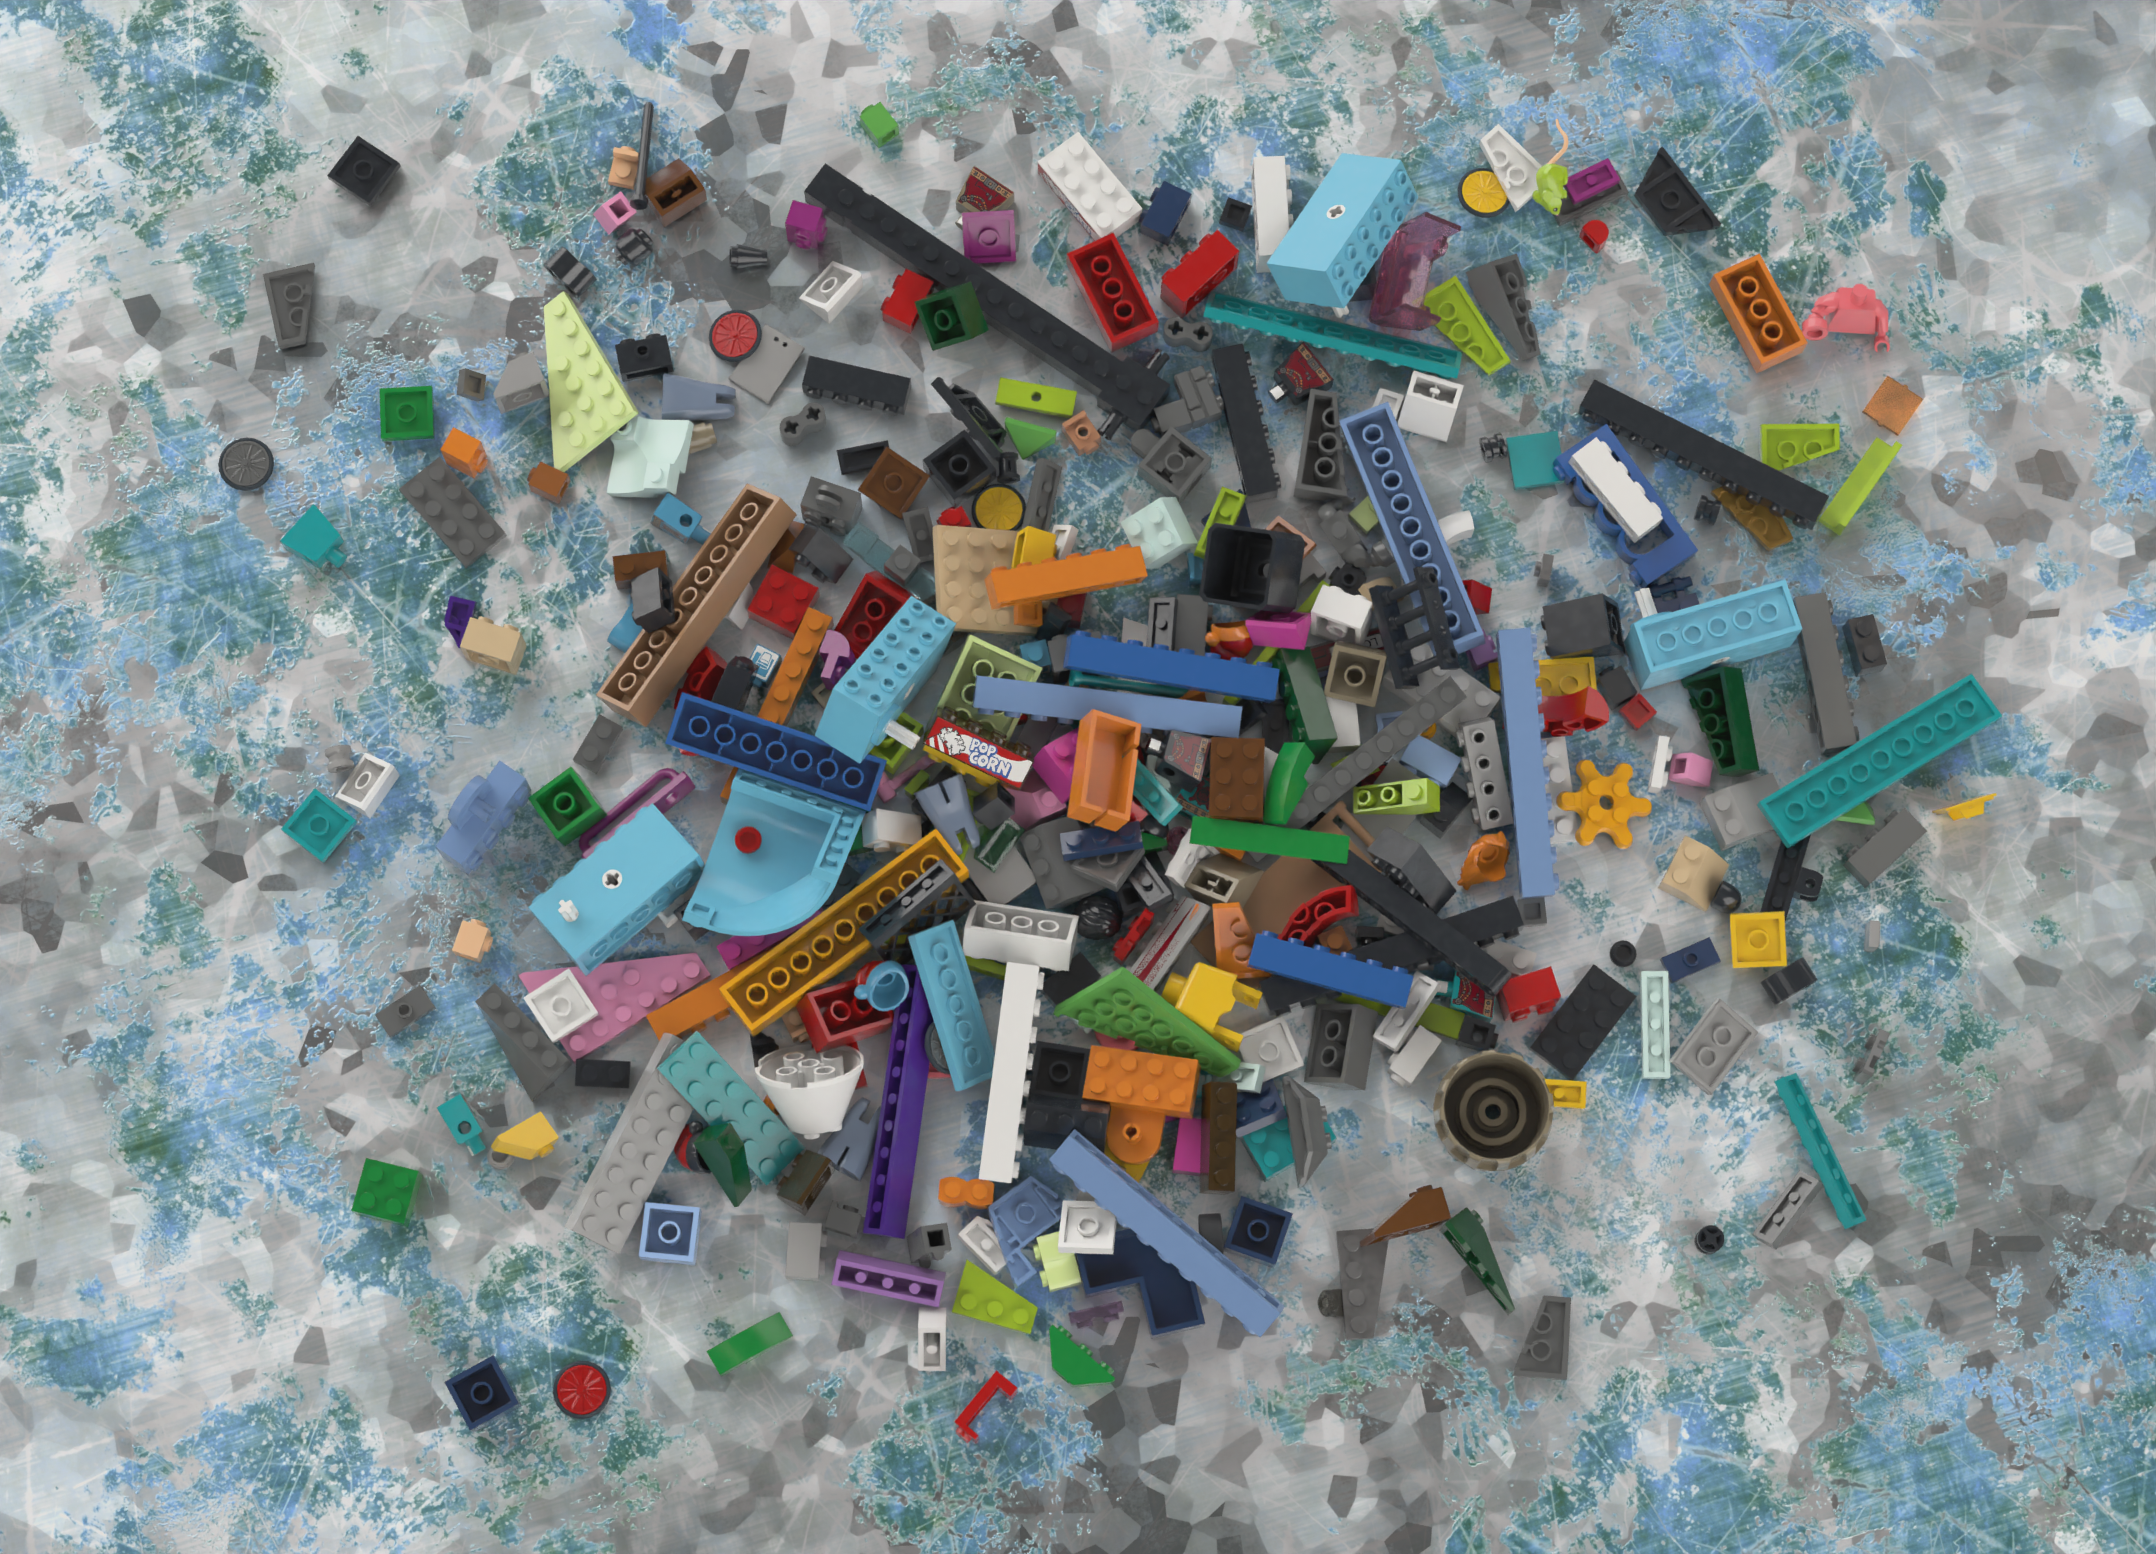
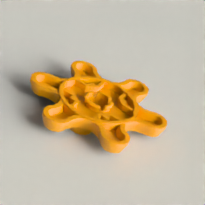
(1595, 818)

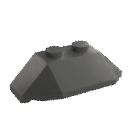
(1305, 1128)

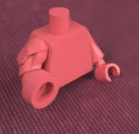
(1848, 312)

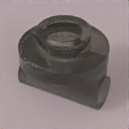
(1331, 1303)

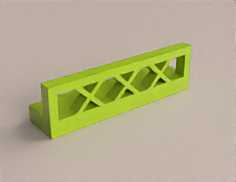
(1859, 485)

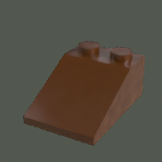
(1420, 1212)

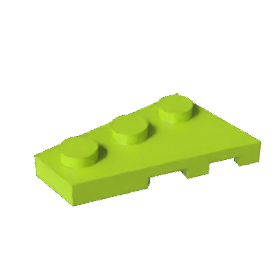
(1796, 443)
(992, 1302)

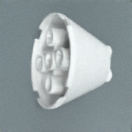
(810, 1087)

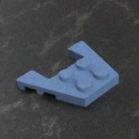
(1019, 1219)

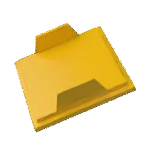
(1967, 808)

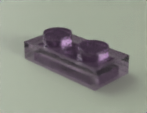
(1107, 1312)

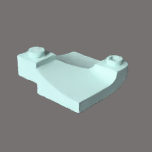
(649, 457)

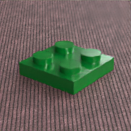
(407, 413)

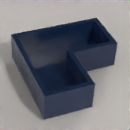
(1167, 1297)

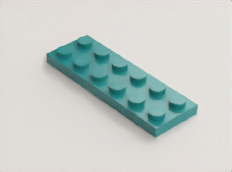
(724, 1098)

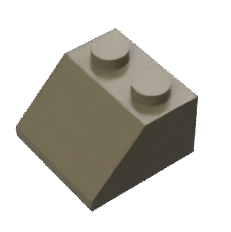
(1355, 673)

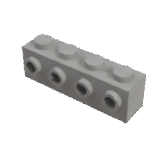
(1485, 773)

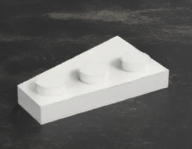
(1511, 165)

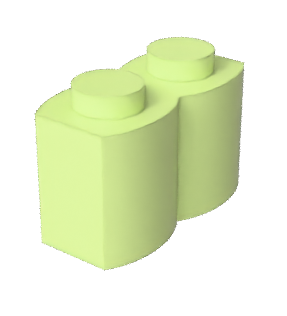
(1059, 1268)

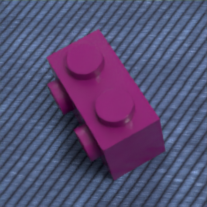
(805, 225)

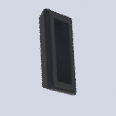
(860, 457)
(1053, 623)

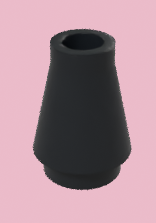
(745, 257)

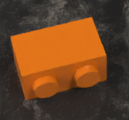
(464, 453)

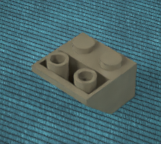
(1222, 880)

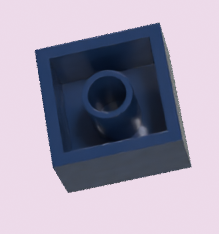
(1257, 1232)
(483, 1394)

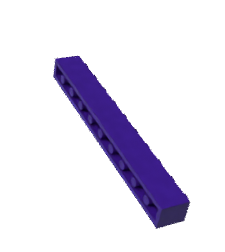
(900, 1115)

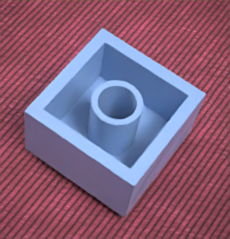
(670, 1233)

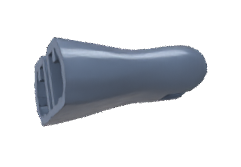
(695, 399)
(950, 811)
(854, 1143)

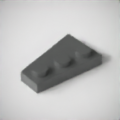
(290, 301)
(1547, 1342)

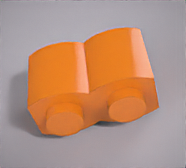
(974, 1193)

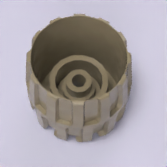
(1500, 1082)

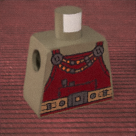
(982, 194)

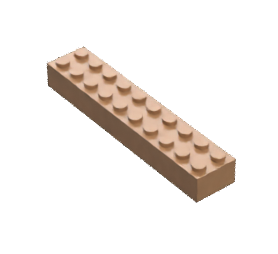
(700, 603)

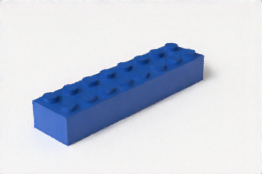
(773, 751)

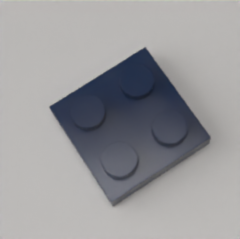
(1258, 1109)

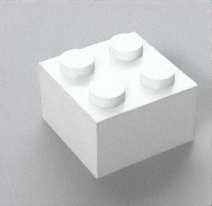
(1341, 616)

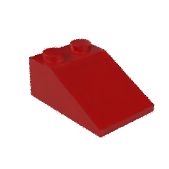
(871, 610)

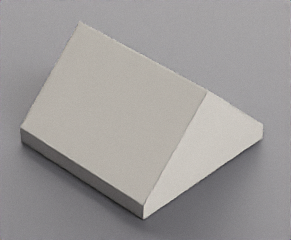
(832, 290)
(368, 784)

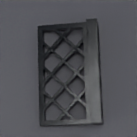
(910, 906)

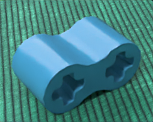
(624, 632)

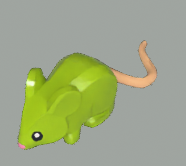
(1551, 179)

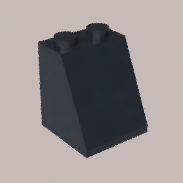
(1583, 628)

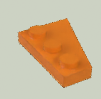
(1234, 940)

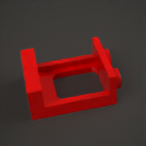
(996, 1383)

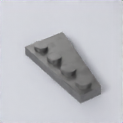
(1360, 1281)

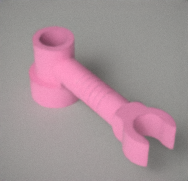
(887, 786)

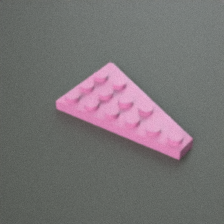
(623, 994)

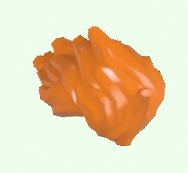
(1485, 860)

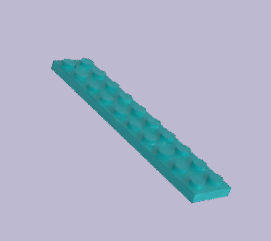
(1333, 334)
(1879, 760)

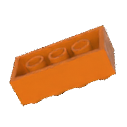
(1758, 313)

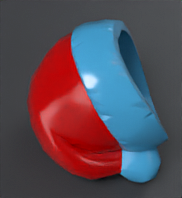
(882, 984)

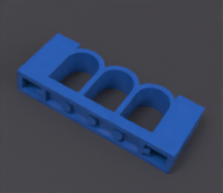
(1646, 567)

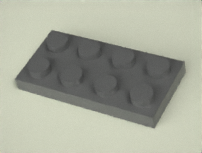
(452, 512)

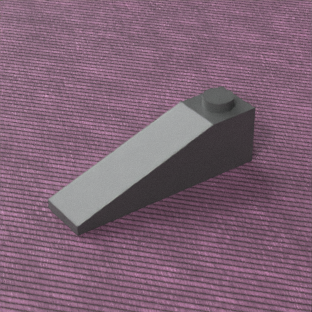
(1501, 293)

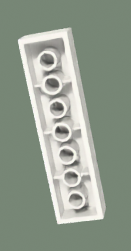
(1009, 1072)

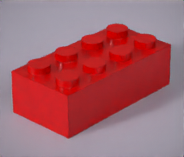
(1112, 292)

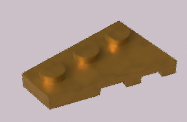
(1757, 520)

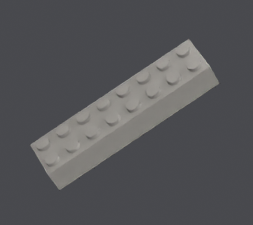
(632, 1156)

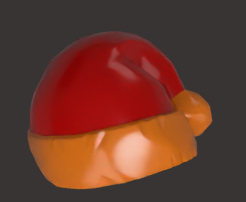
(1229, 640)

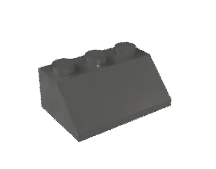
(1053, 875)
(1341, 1046)

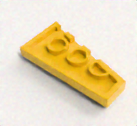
(1556, 676)

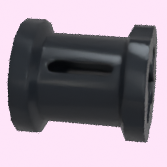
(1007, 468)

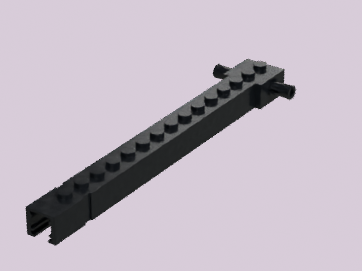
(1121, 388)

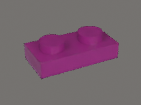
(1591, 181)

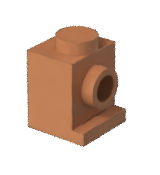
(1081, 444)

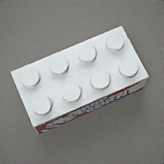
(1089, 188)

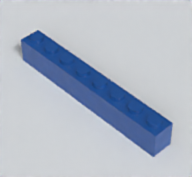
(1171, 668)

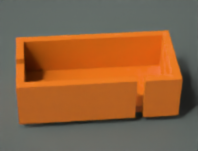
(1101, 777)

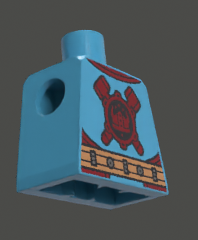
(671, 513)

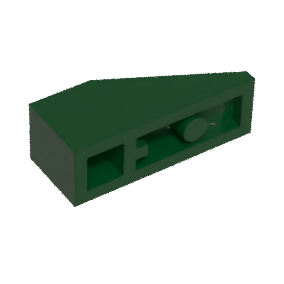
(726, 1159)

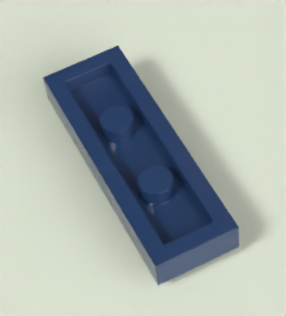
(1100, 841)

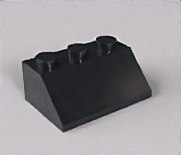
(1054, 1118)

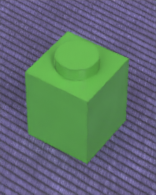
(878, 124)

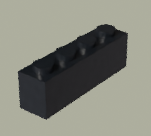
(856, 386)

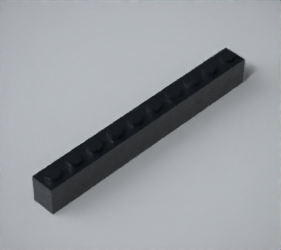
(1703, 455)
(1478, 925)

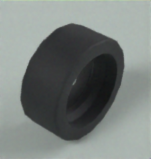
(1211, 1229)

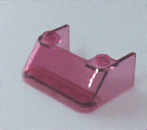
(1406, 273)

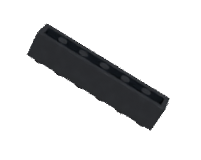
(1245, 424)

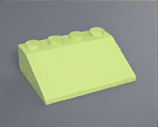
(983, 660)

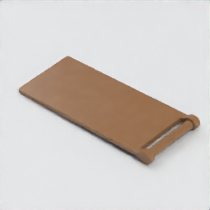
(1286, 887)

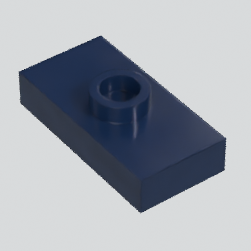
(1690, 960)

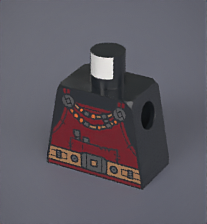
(1299, 375)
(1180, 758)

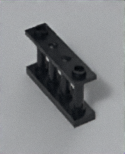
(1393, 634)

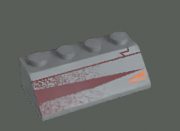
(1169, 941)

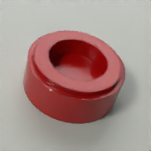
(748, 840)

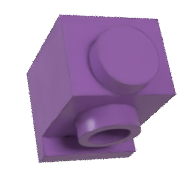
(1483, 654)

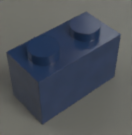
(1165, 212)

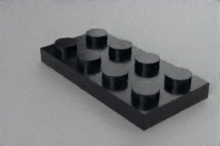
(1582, 1022)

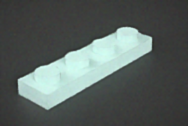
(1655, 1024)

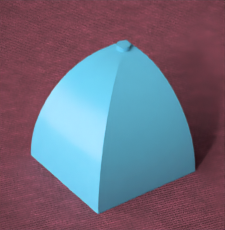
(789, 874)

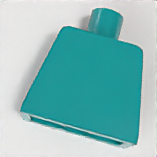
(315, 540)

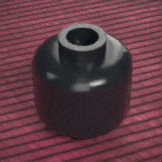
(633, 247)

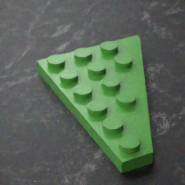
(1131, 1009)

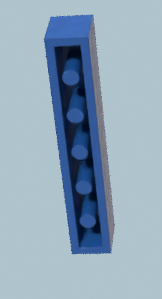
(1330, 970)

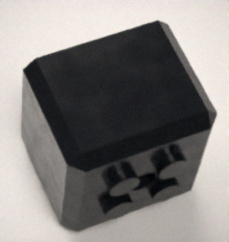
(1236, 565)

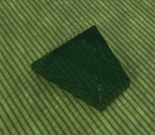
(997, 843)

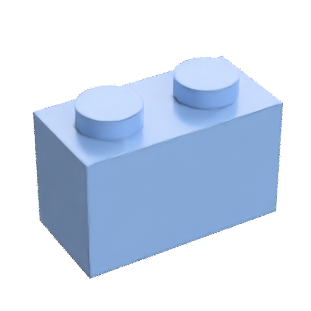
(1430, 761)

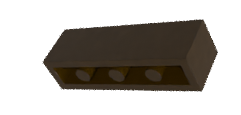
(1218, 1138)

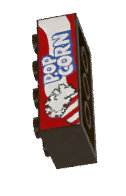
(979, 747)

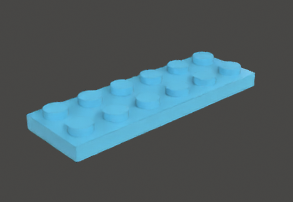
(953, 1004)

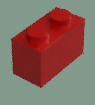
(900, 307)

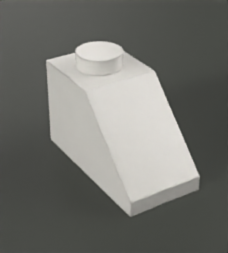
(932, 1339)

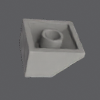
(520, 383)

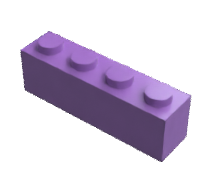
(888, 1278)

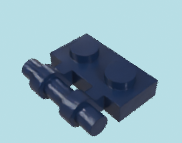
(1677, 586)

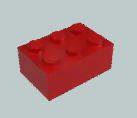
(1199, 273)
(838, 1018)

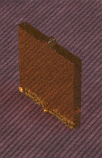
(1892, 405)

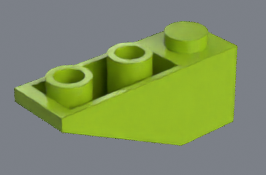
(1397, 798)

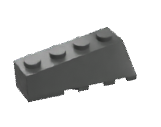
(1321, 458)
(524, 1044)

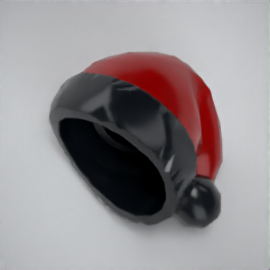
(687, 1153)

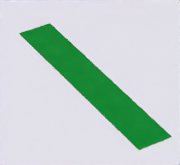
(1269, 839)

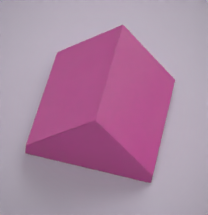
(1279, 629)

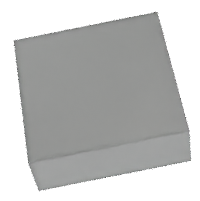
(1872, 936)

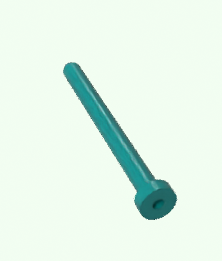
(1077, 678)

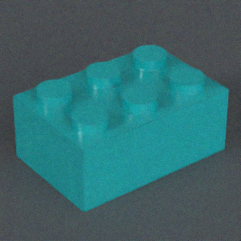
(1272, 1148)

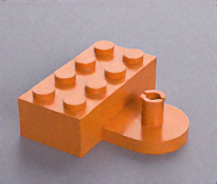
(1141, 1095)

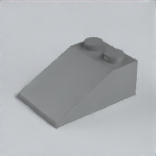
(1735, 812)

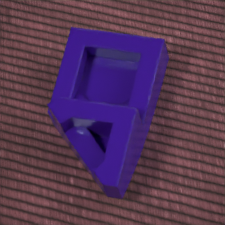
(458, 616)

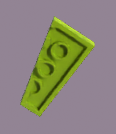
(1466, 326)

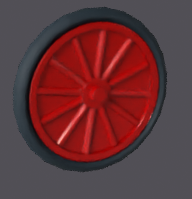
(735, 335)
(581, 1389)

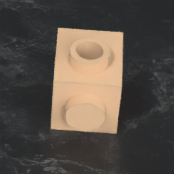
(472, 940)

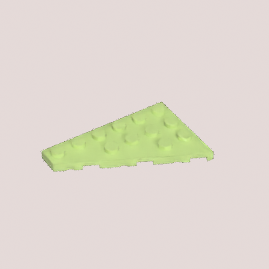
(583, 388)

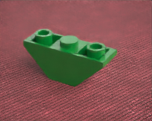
(1075, 1362)

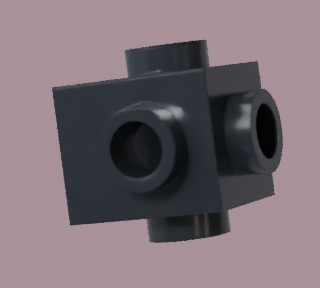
(1351, 573)

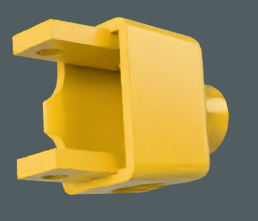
(1208, 996)

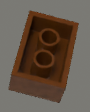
(1237, 779)

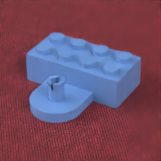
(481, 814)

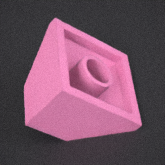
(1035, 802)

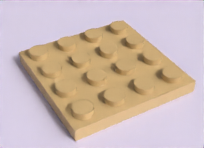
(961, 564)

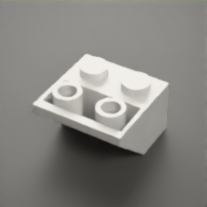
(1430, 406)

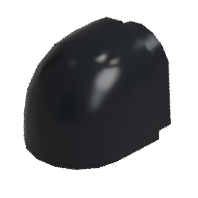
(1726, 898)

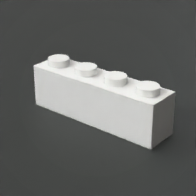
(1615, 489)

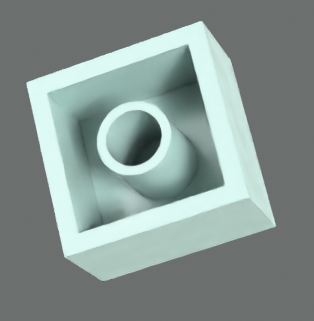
(1160, 531)

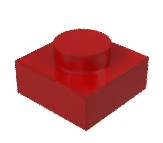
(1637, 711)

